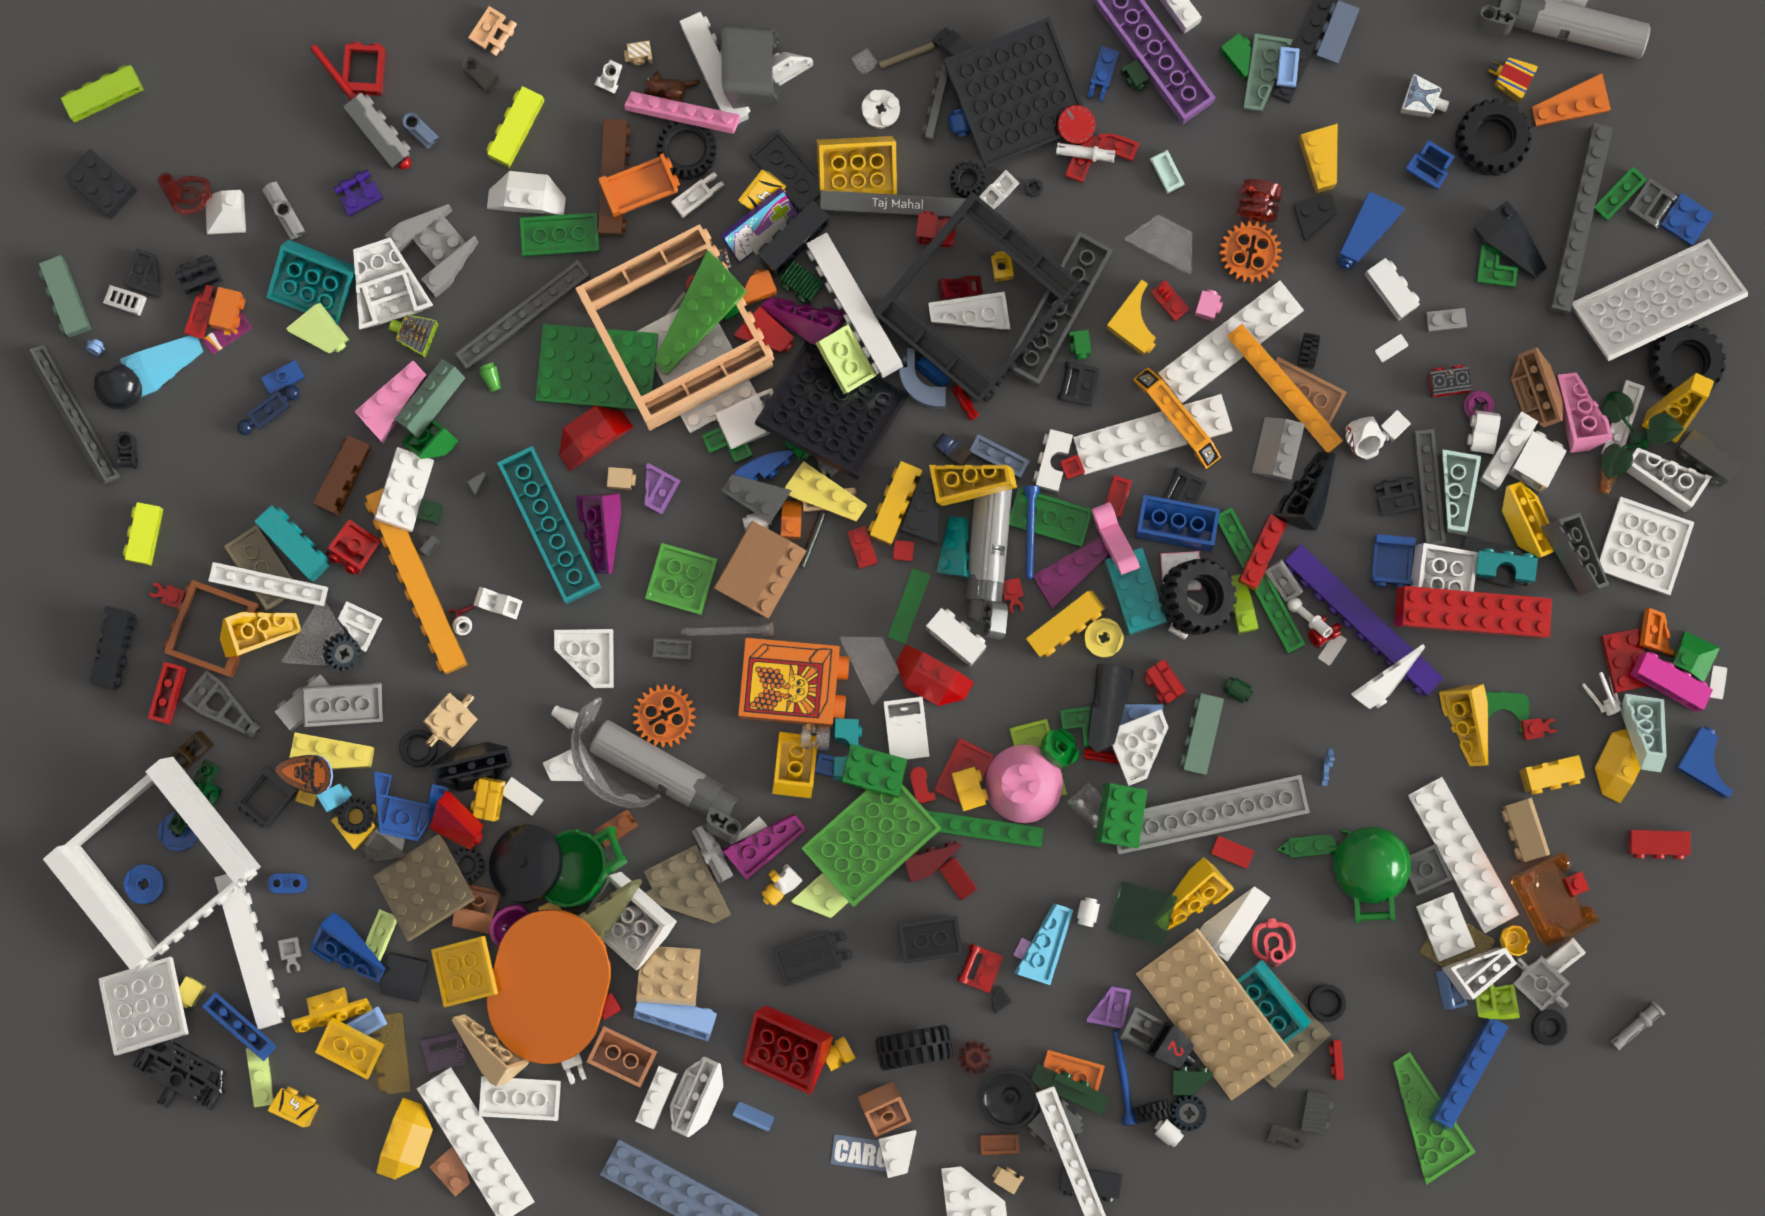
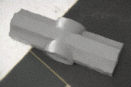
(277, 201)
(712, 854)

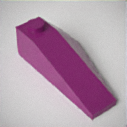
(804, 320)
(601, 520)

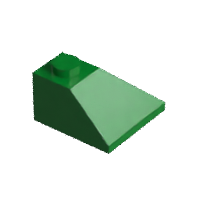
(433, 441)
(1694, 656)

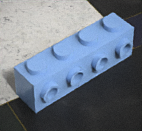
(679, 1018)

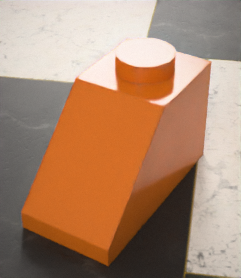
(759, 287)
(791, 519)

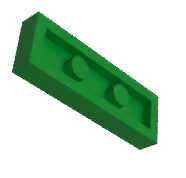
(1619, 194)

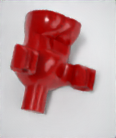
(1318, 640)

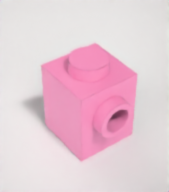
(1208, 305)

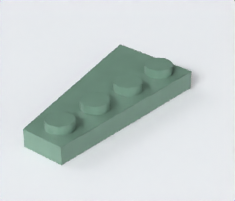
(1262, 70)

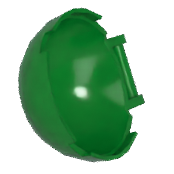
(584, 866)
(1372, 869)

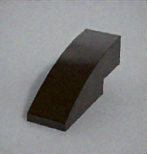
(192, 750)

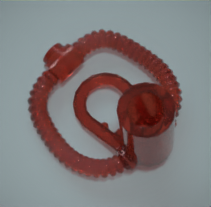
(173, 192)

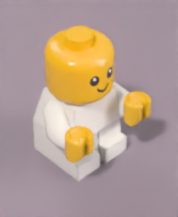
(781, 884)

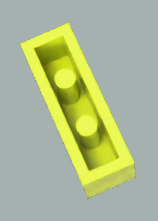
(143, 533)

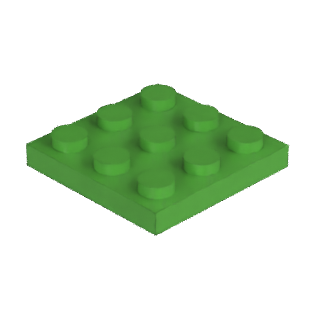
(681, 579)

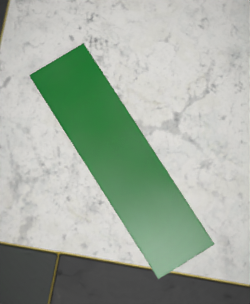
(909, 605)

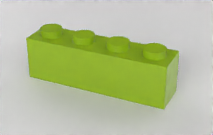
(102, 93)

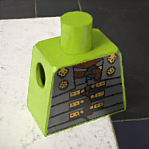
(415, 333)

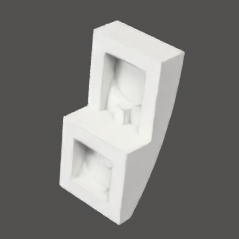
(1000, 189)

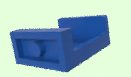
(1392, 560)

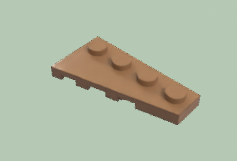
(1320, 393)

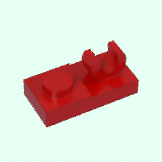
(1170, 300)

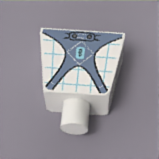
(1423, 98)

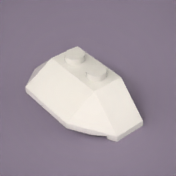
(788, 66)
(526, 194)
(696, 1096)

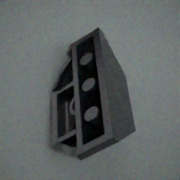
(464, 766)

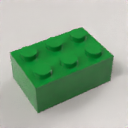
(1121, 815)

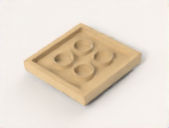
(669, 977)

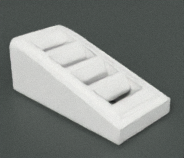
(138, 306)

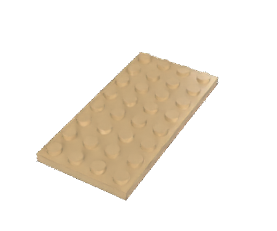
(1215, 1014)

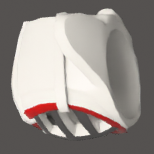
(1365, 437)

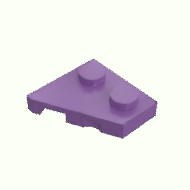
(1111, 1008)

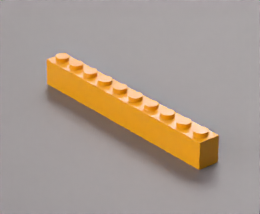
(419, 591)

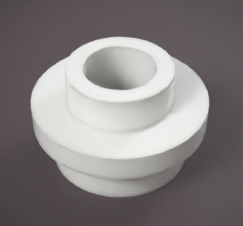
(462, 630)

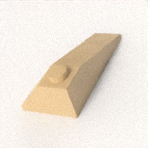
(491, 1056)

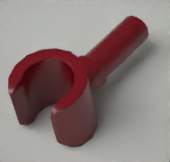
(460, 611)

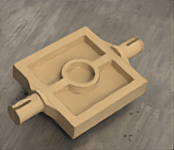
(449, 720)

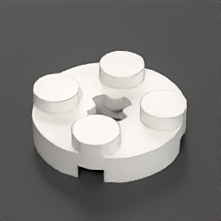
(878, 98)

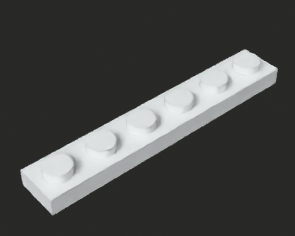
(268, 584)

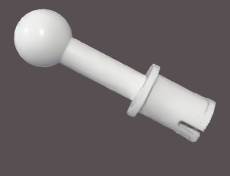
(1295, 605)

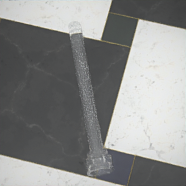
(766, 629)

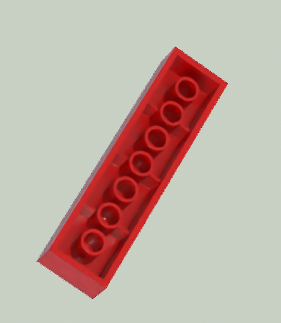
(1472, 612)

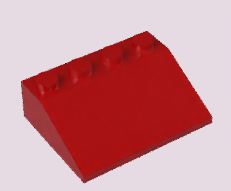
(786, 1049)

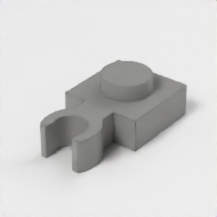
(290, 950)

